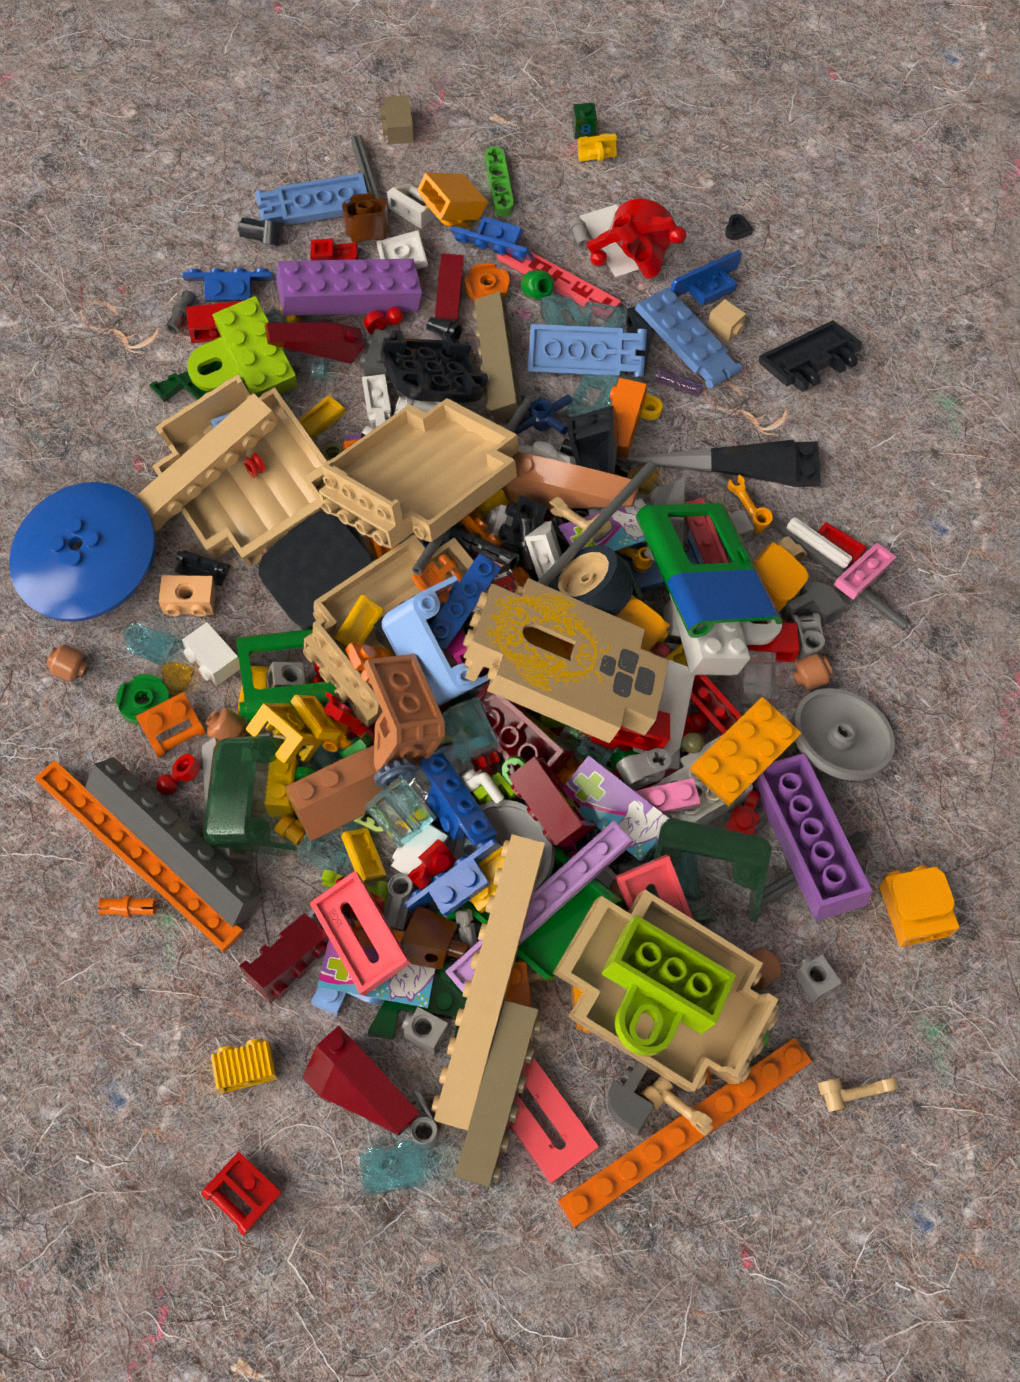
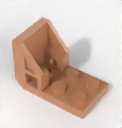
(410, 719)

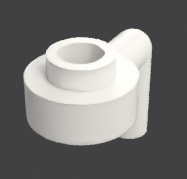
(474, 779)

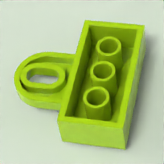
(243, 352)
(666, 983)

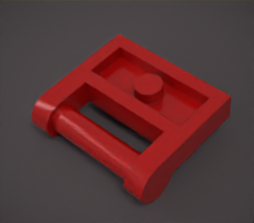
(249, 1185)

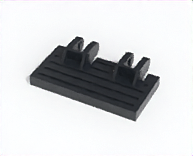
(801, 357)

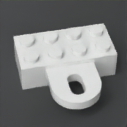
(725, 646)

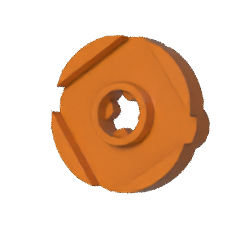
(486, 272)

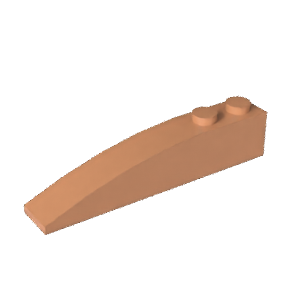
(576, 485)
(335, 793)

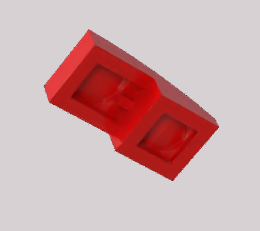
(327, 250)

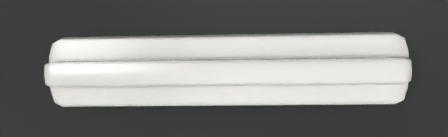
(819, 543)

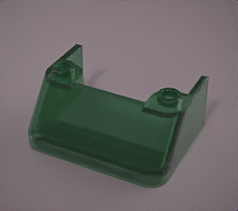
(231, 795)
(747, 851)

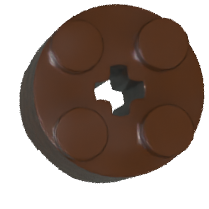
(365, 218)

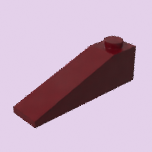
(317, 338)
(522, 733)
(349, 1078)

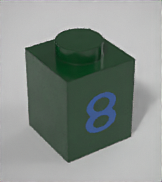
(584, 120)

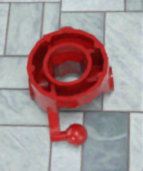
(642, 232)

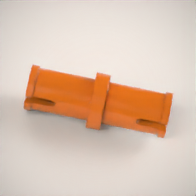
(127, 906)

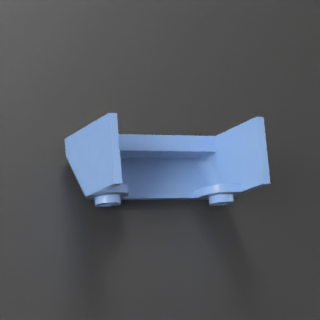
(411, 634)

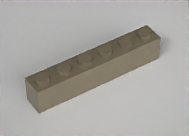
(497, 356)
(498, 1094)

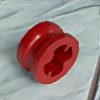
(254, 465)

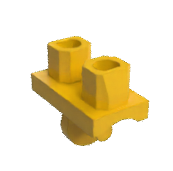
(597, 147)

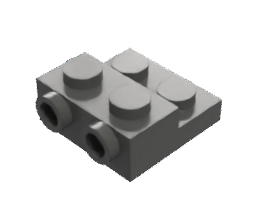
(372, 360)

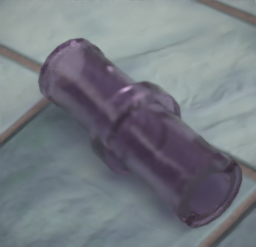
(679, 382)

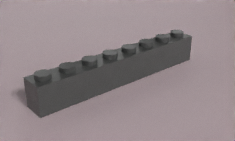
(173, 841)

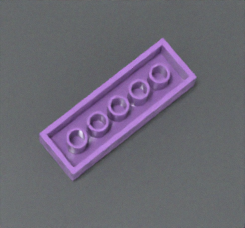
(347, 286)
(812, 838)

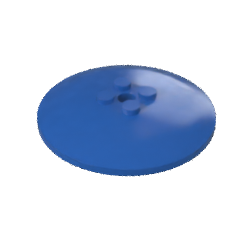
(98, 575)

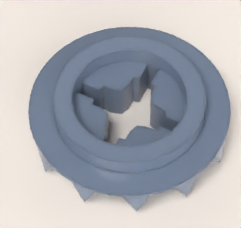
(391, 771)

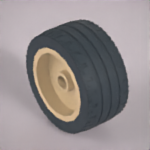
(597, 579)

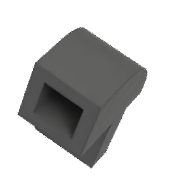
(816, 598)
(624, 1104)

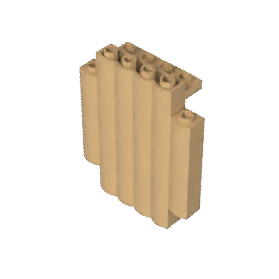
(419, 473)
(237, 507)
(387, 584)

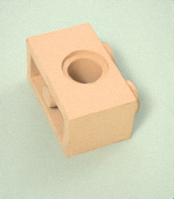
(175, 588)

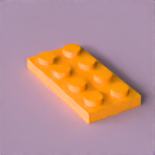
(745, 751)

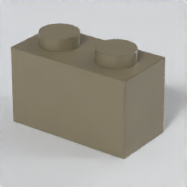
(398, 119)

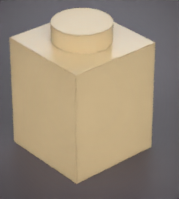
(726, 320)

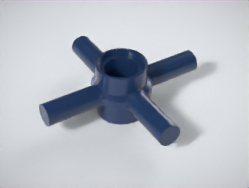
(543, 415)

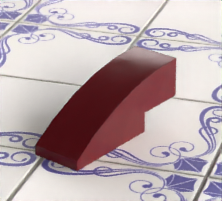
(449, 286)

